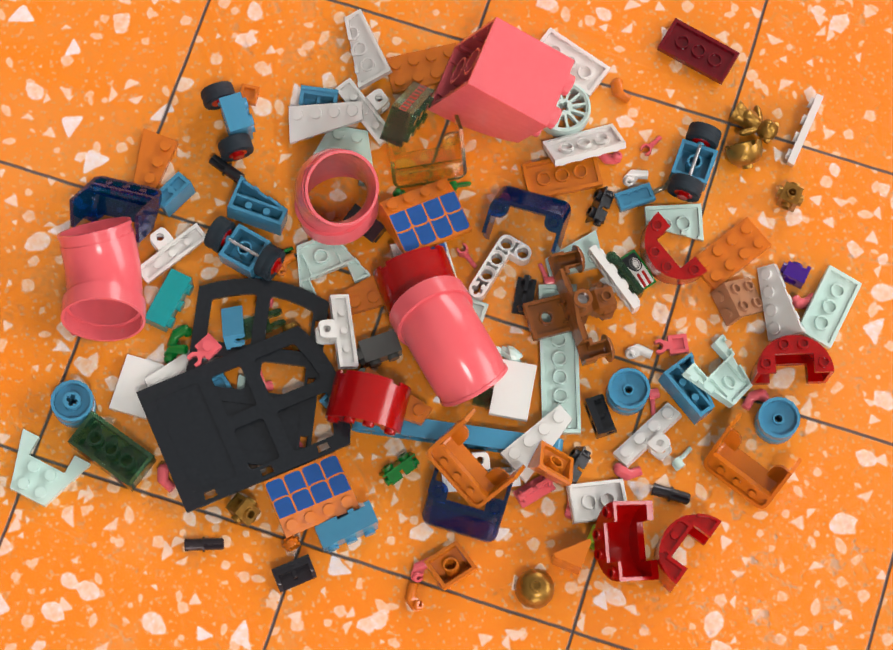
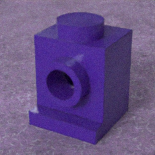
(794, 273)

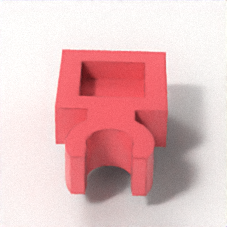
(675, 345)
(206, 348)

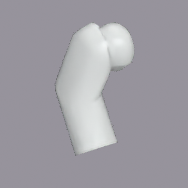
(633, 175)
(638, 350)

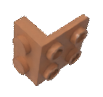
(737, 300)

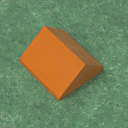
(552, 464)
(571, 557)
(450, 565)

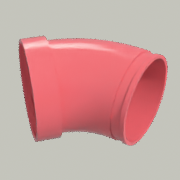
(327, 165)
(102, 280)
(447, 339)

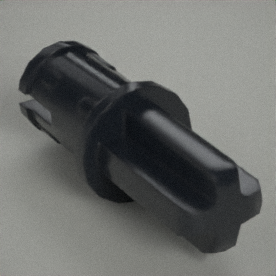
(226, 168)
(670, 494)
(204, 544)

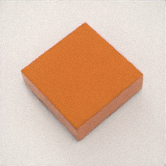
(250, 92)

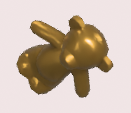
(754, 123)

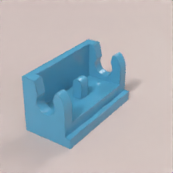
(315, 95)
(175, 193)
(233, 326)

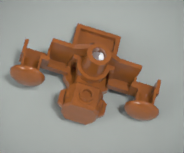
(571, 309)

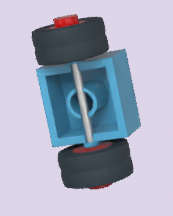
(236, 119)
(694, 162)
(244, 249)

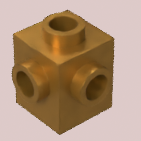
(790, 196)
(243, 509)

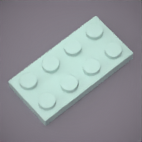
(829, 306)

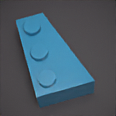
(256, 209)
(689, 397)
(347, 527)

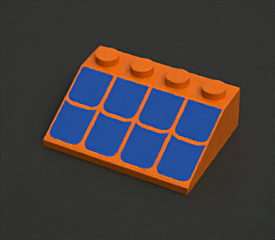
(424, 216)
(310, 494)

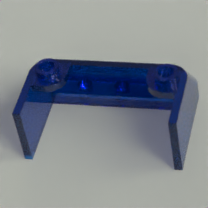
(117, 199)
(555, 210)
(462, 518)

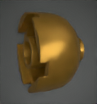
(745, 153)
(534, 588)

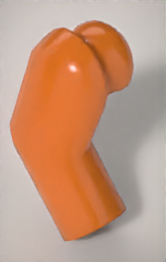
(617, 90)
(289, 258)
(412, 599)

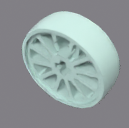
(562, 103)

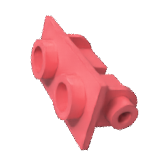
(533, 490)

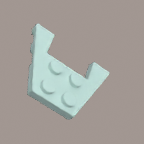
(349, 139)
(321, 259)
(727, 381)
(39, 480)

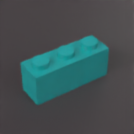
(169, 300)

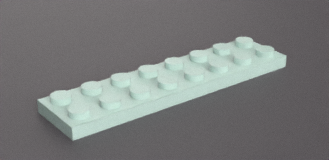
(559, 370)

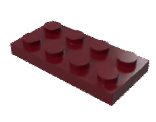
(698, 51)

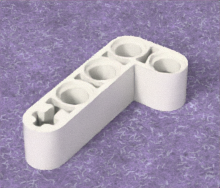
(495, 269)

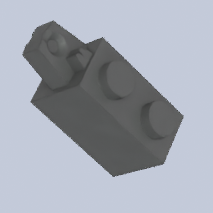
(379, 349)

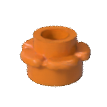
(291, 543)

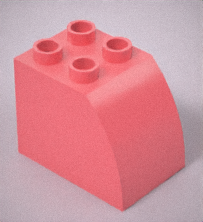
(503, 83)

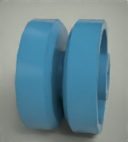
(623, 381)
(68, 394)
(787, 420)

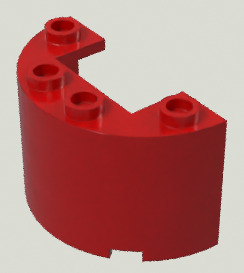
(660, 262)
(408, 270)
(793, 351)
(368, 400)
(698, 527)
(621, 542)

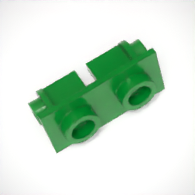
(392, 471)

